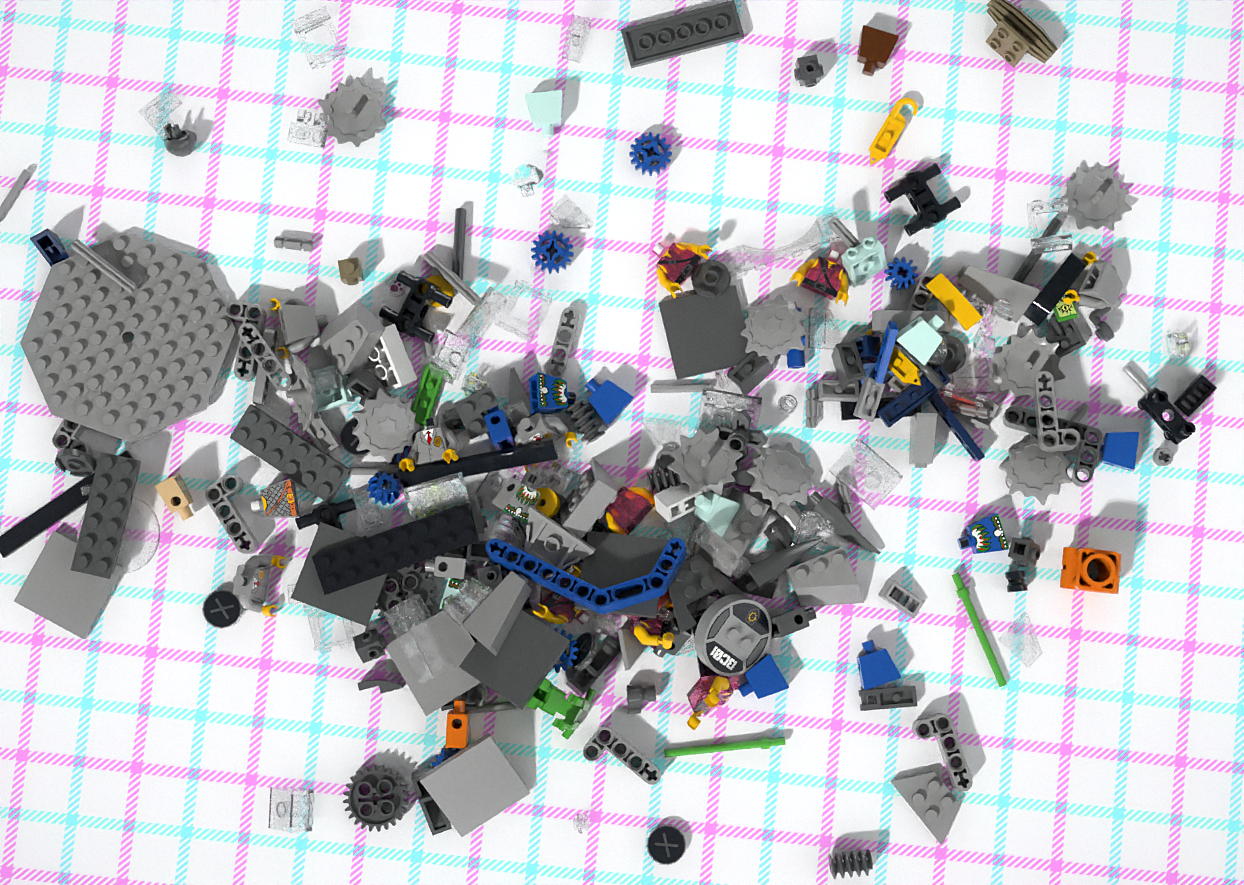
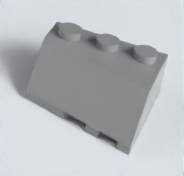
(351, 338)
(589, 500)
(825, 580)

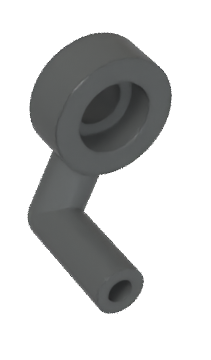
(1103, 330)

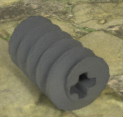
(584, 421)
(662, 479)
(851, 863)

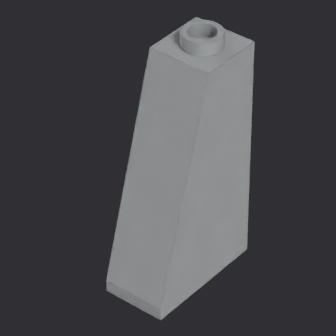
(991, 285)
(498, 612)

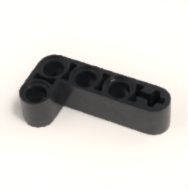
(1055, 289)

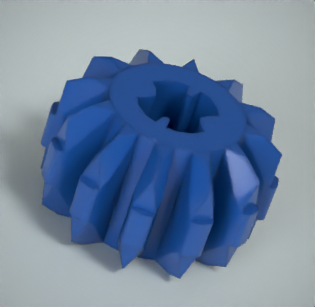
(901, 280)
(378, 483)

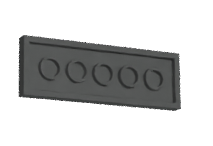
(682, 34)
(290, 453)
(106, 515)

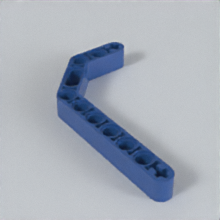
(578, 585)

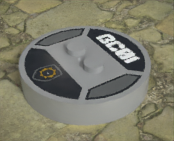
(733, 635)

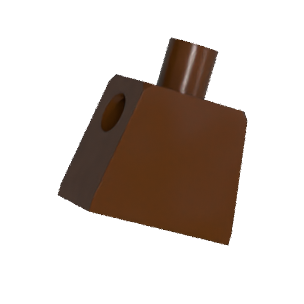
(874, 48)

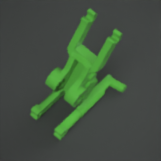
(553, 700)

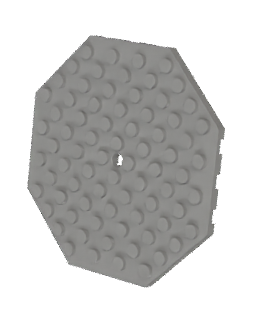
(146, 382)

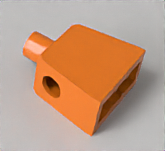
(458, 734)

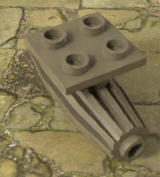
(1017, 34)

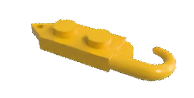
(890, 131)
(902, 366)

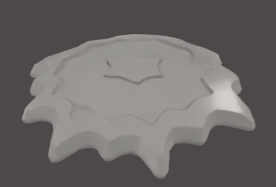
(353, 113)
(1096, 199)
(774, 328)
(1023, 360)
(302, 392)
(385, 425)
(704, 462)
(1036, 471)
(781, 475)

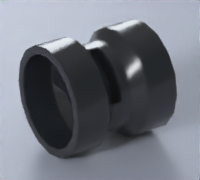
(1016, 581)

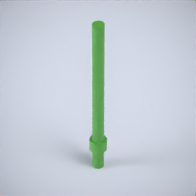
(964, 593)
(763, 743)

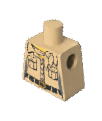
(175, 487)

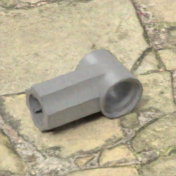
(789, 513)

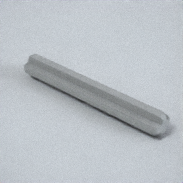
(104, 266)
(451, 277)

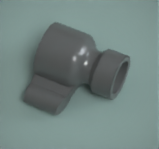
(637, 694)

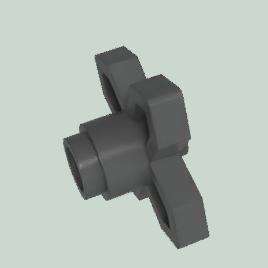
(740, 436)

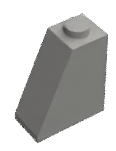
(922, 439)

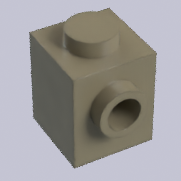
(350, 271)

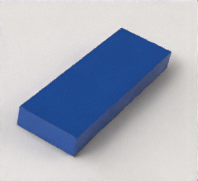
(885, 351)

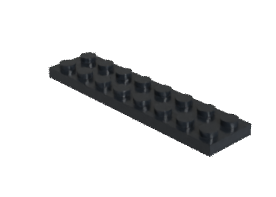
(395, 549)

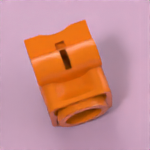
(1075, 575)

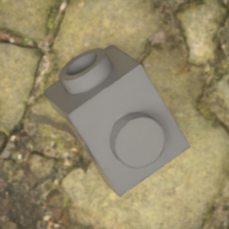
(985, 423)

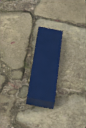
(910, 398)
(956, 427)

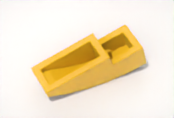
(953, 301)

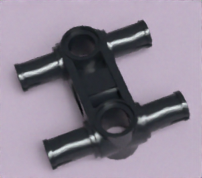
(922, 199)
(415, 306)
(1174, 429)
(334, 520)

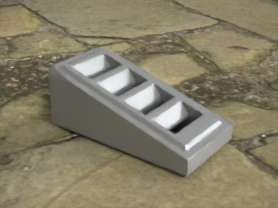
(885, 594)

